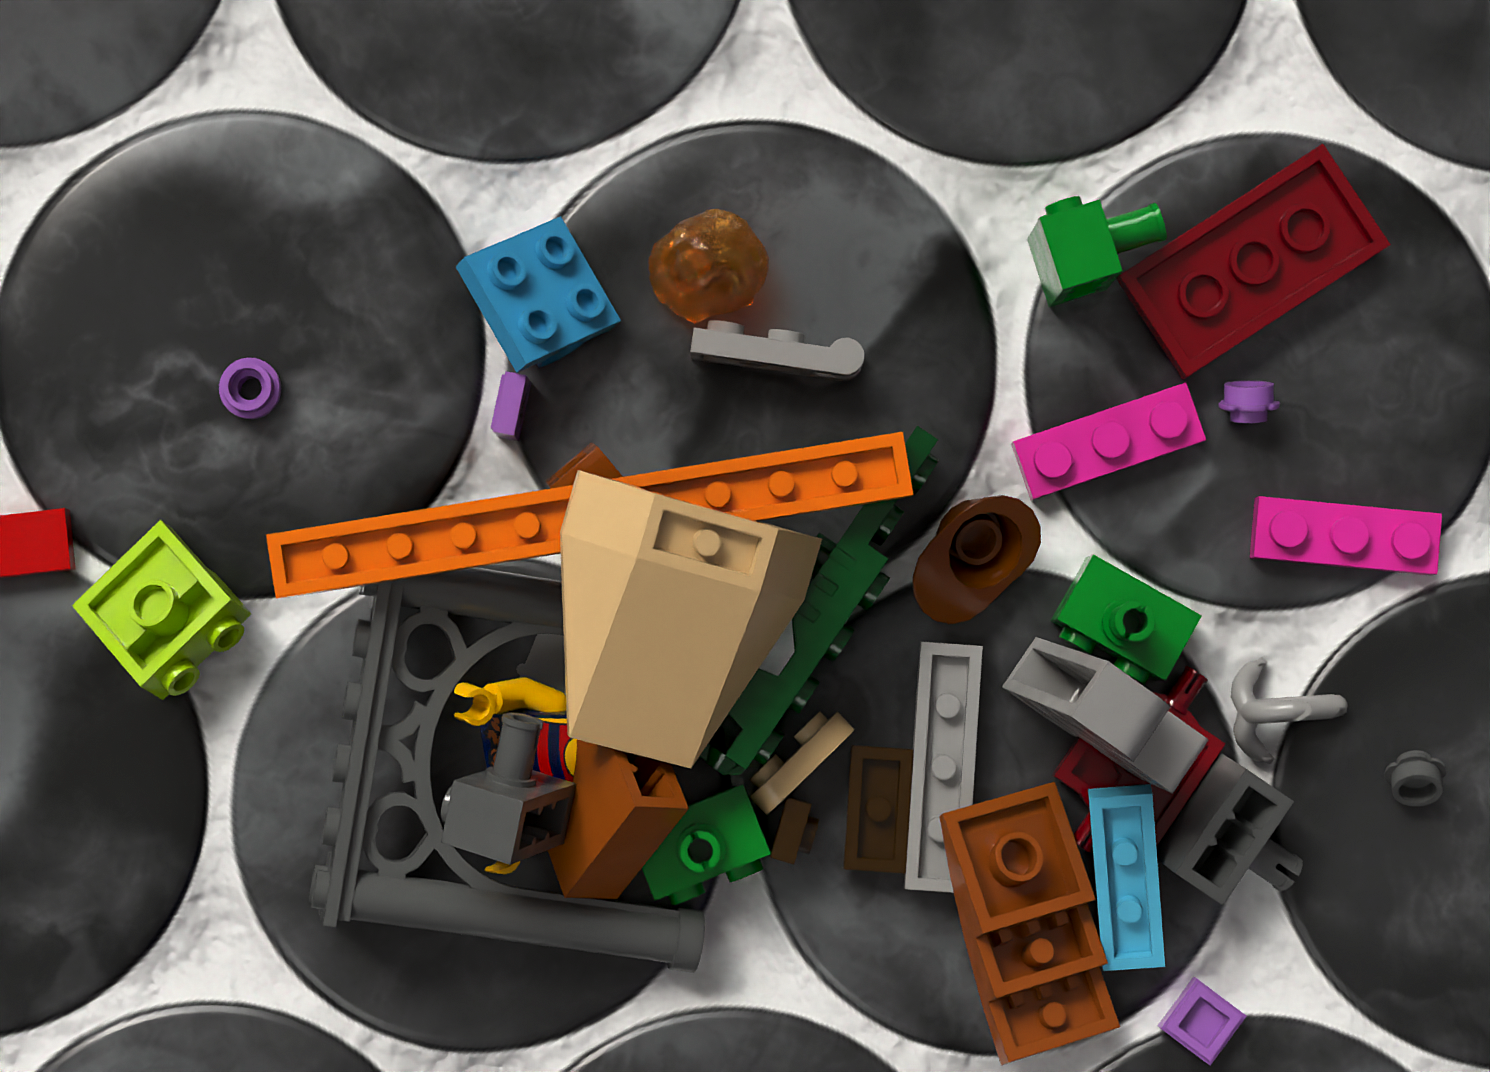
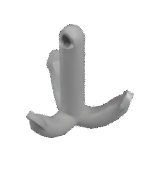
(1273, 710)

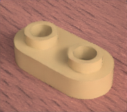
(780, 778)

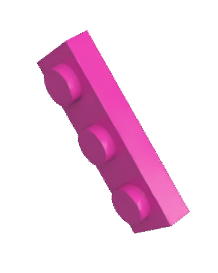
(1108, 441)
(1345, 535)

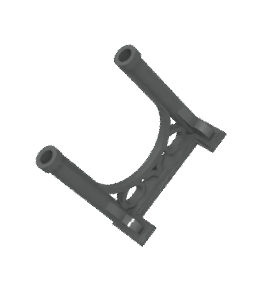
(483, 904)

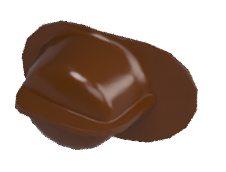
(975, 557)

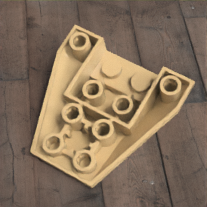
(668, 614)

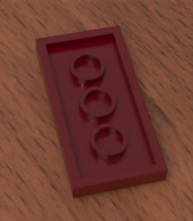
(1253, 261)

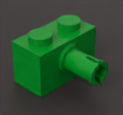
(1080, 248)
(1125, 620)
(709, 840)

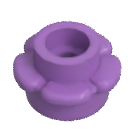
(1248, 400)

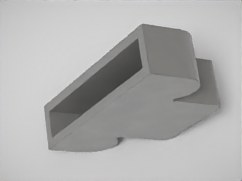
(1106, 711)

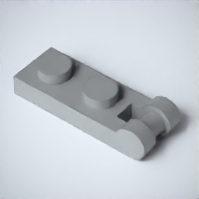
(780, 352)

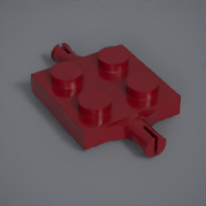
(1090, 769)

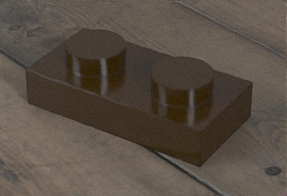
(878, 809)

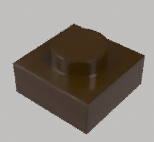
(794, 831)

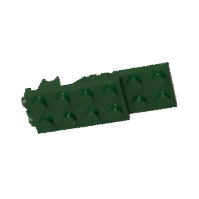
(842, 579)

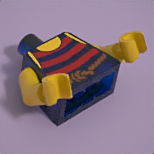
(526, 696)

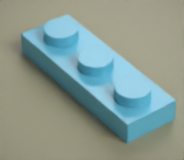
(1126, 876)

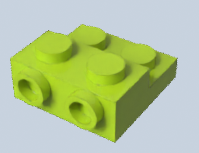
(162, 612)

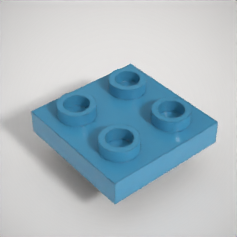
(538, 294)

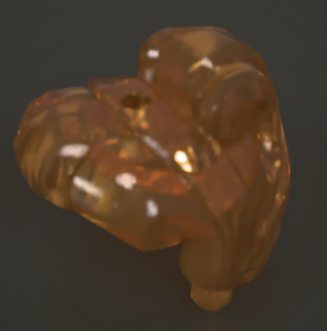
(708, 265)

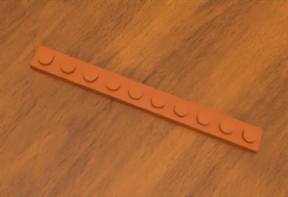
(531, 522)

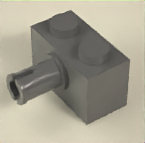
(509, 806)
(1228, 831)

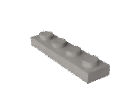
(941, 755)

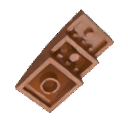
(1028, 922)

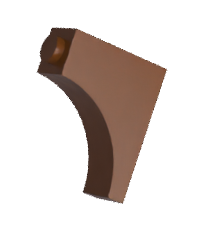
(616, 820)

